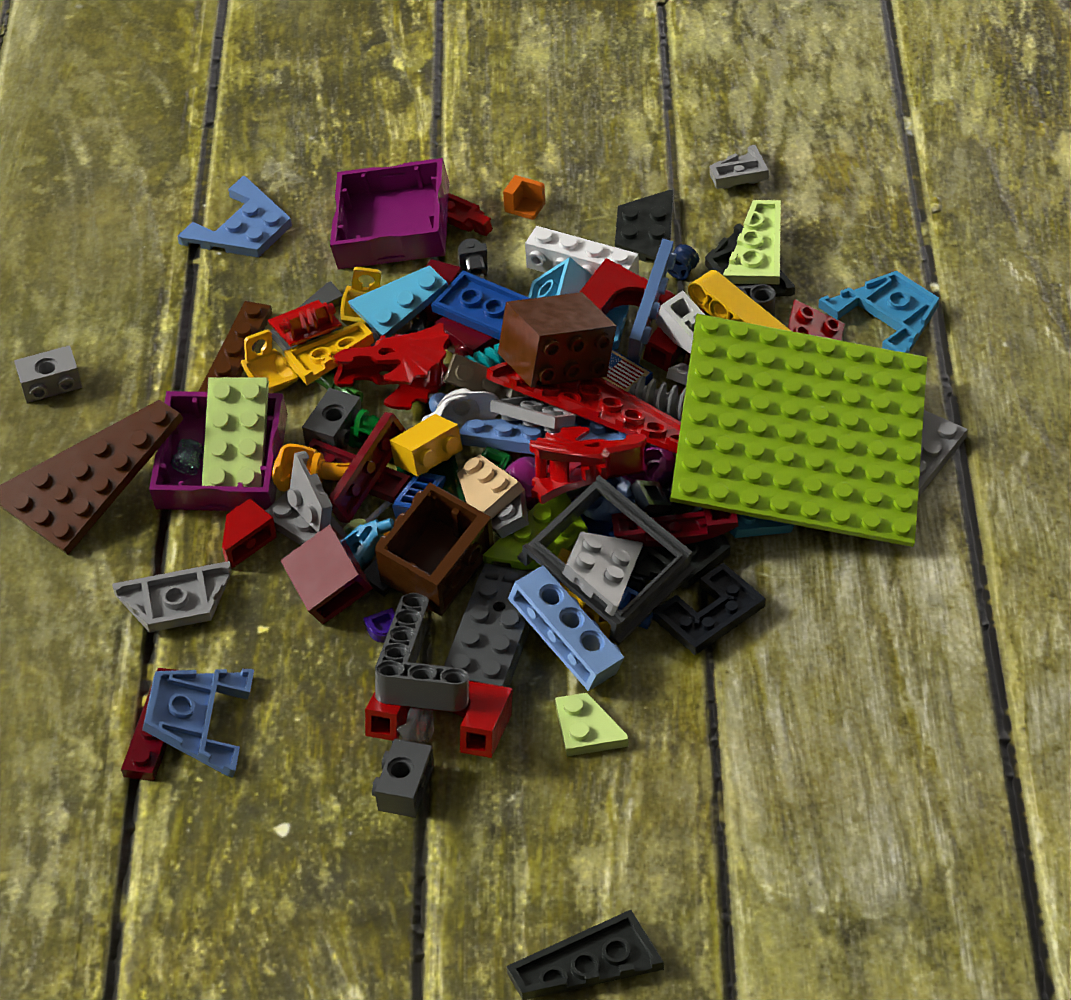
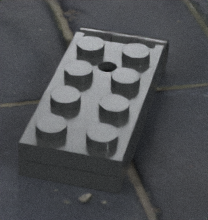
(491, 629)

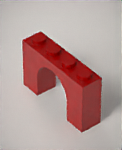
(618, 286)
(480, 730)

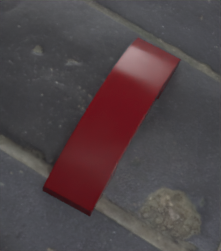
(685, 527)

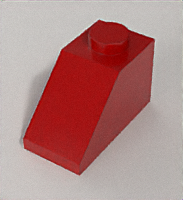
(246, 531)

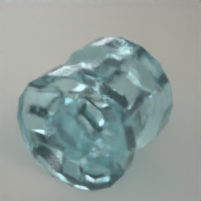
(188, 457)

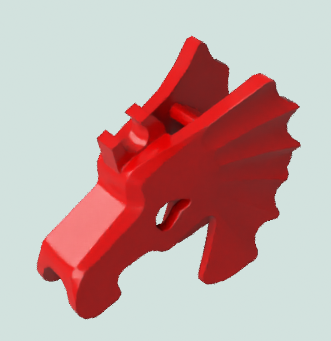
(410, 359)
(581, 462)

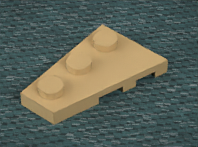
(487, 485)

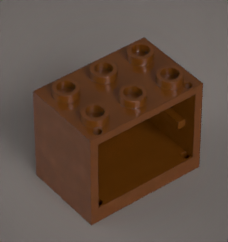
(556, 339)
(434, 547)

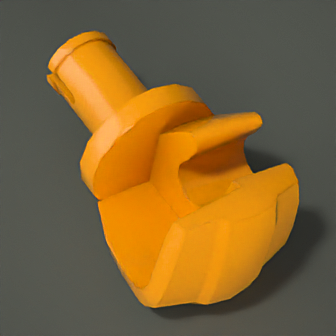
(316, 465)

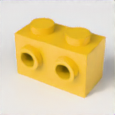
(426, 445)

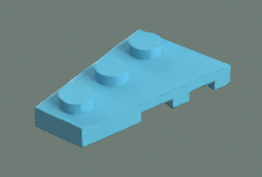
(399, 301)

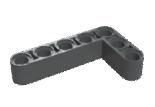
(413, 684)

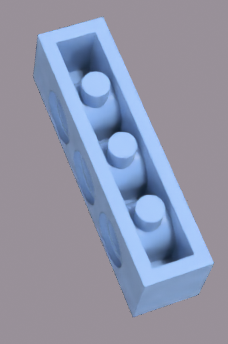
(531, 598)

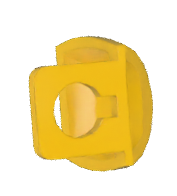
(347, 314)
(267, 363)

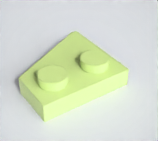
(587, 726)

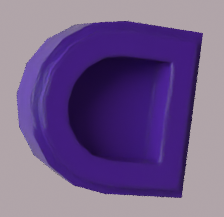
(379, 624)

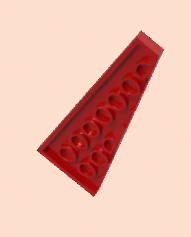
(598, 402)

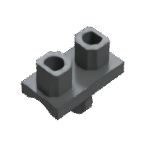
(473, 257)

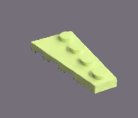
(758, 246)

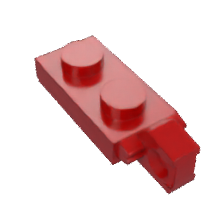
(467, 216)

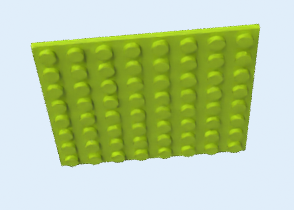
(801, 430)

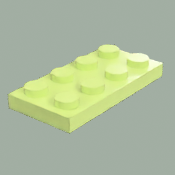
(235, 431)

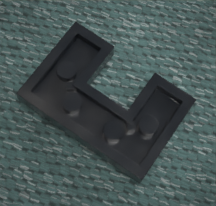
(733, 604)

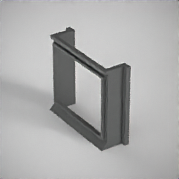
(657, 591)

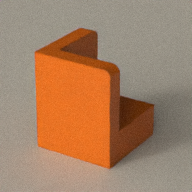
(524, 197)

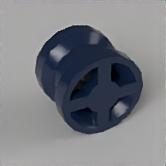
(685, 261)

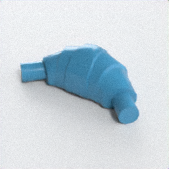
(365, 537)

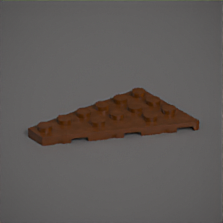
(78, 485)

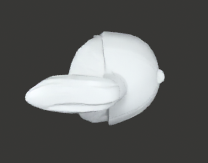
(465, 405)

